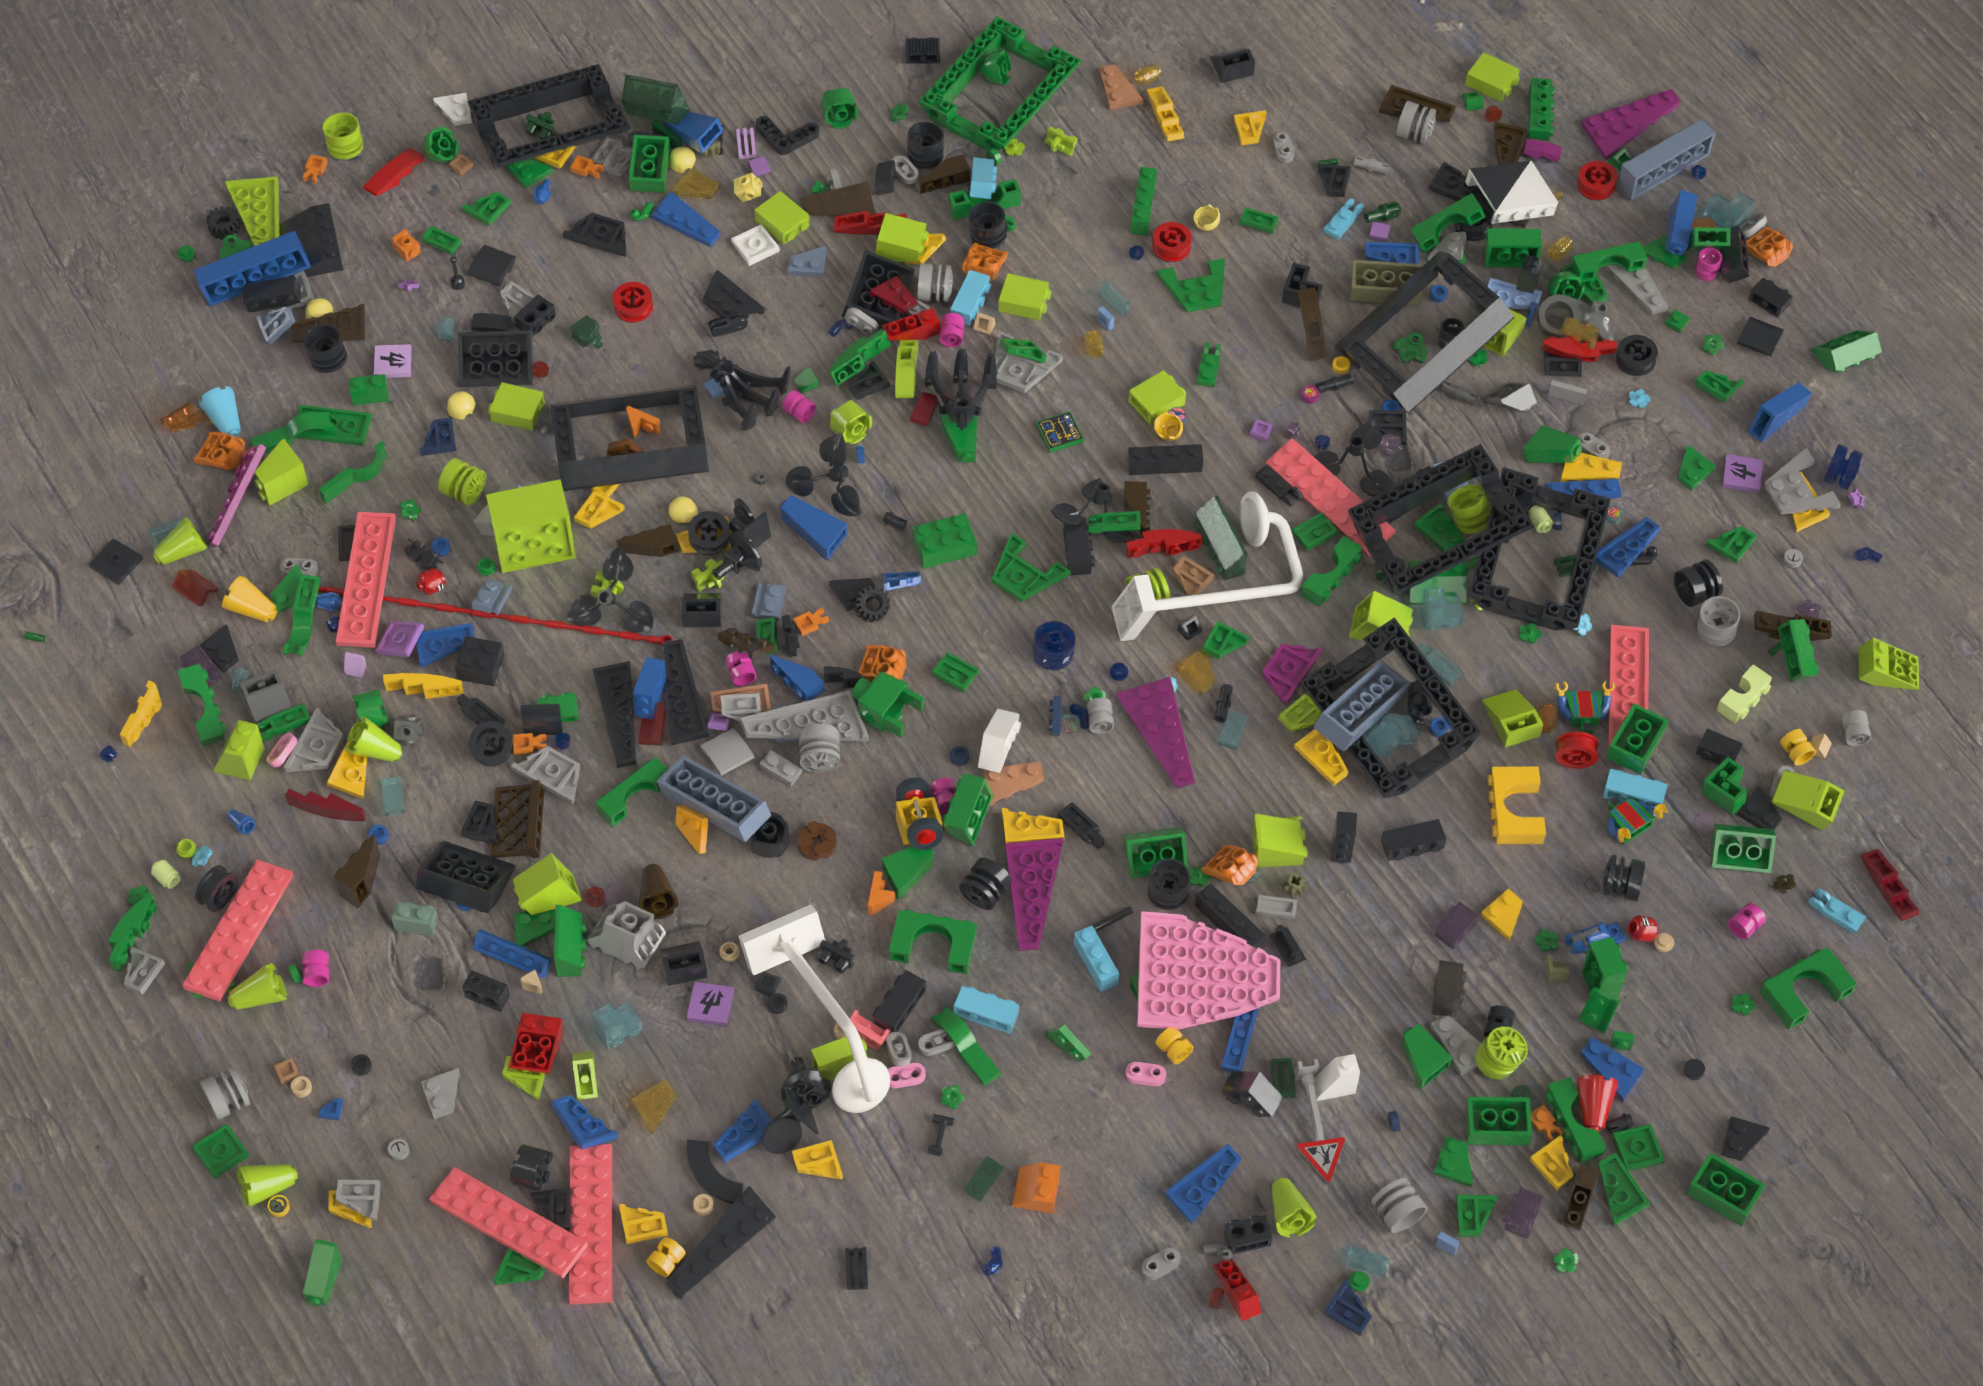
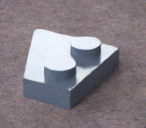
(809, 263)
(275, 323)

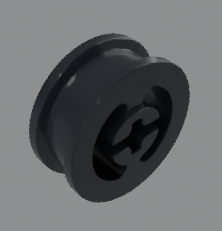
(1476, 232)
(1638, 348)
(709, 543)
(480, 753)
(216, 888)

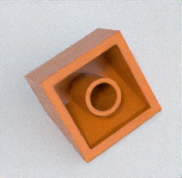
(1037, 1187)

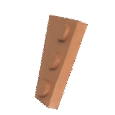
(1117, 88)
(764, 696)
(1013, 779)

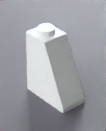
(1337, 1078)

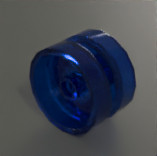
(1845, 467)
(1053, 645)

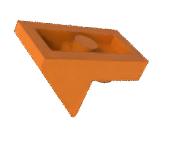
(640, 420)
(879, 897)

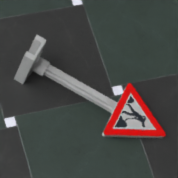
(1323, 1152)

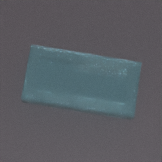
(1110, 294)
(159, 533)
(1233, 730)
(392, 796)

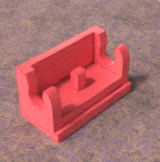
(871, 1033)

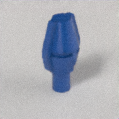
(541, 192)
(329, 601)

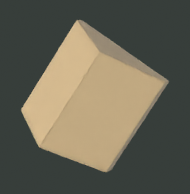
(984, 323)
(1821, 745)
(531, 983)

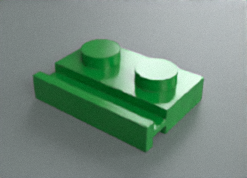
(1314, 531)
(955, 672)
(1599, 1010)

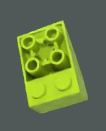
(1887, 666)
(1513, 717)
(1808, 798)

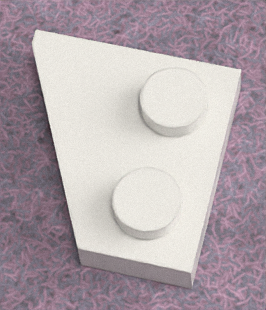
(455, 108)

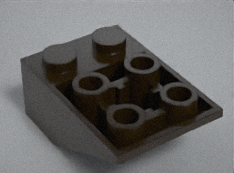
(358, 874)

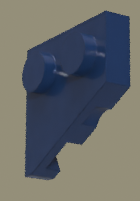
(439, 438)
(1055, 707)
(1348, 1310)

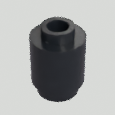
(701, 365)

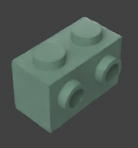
(415, 918)

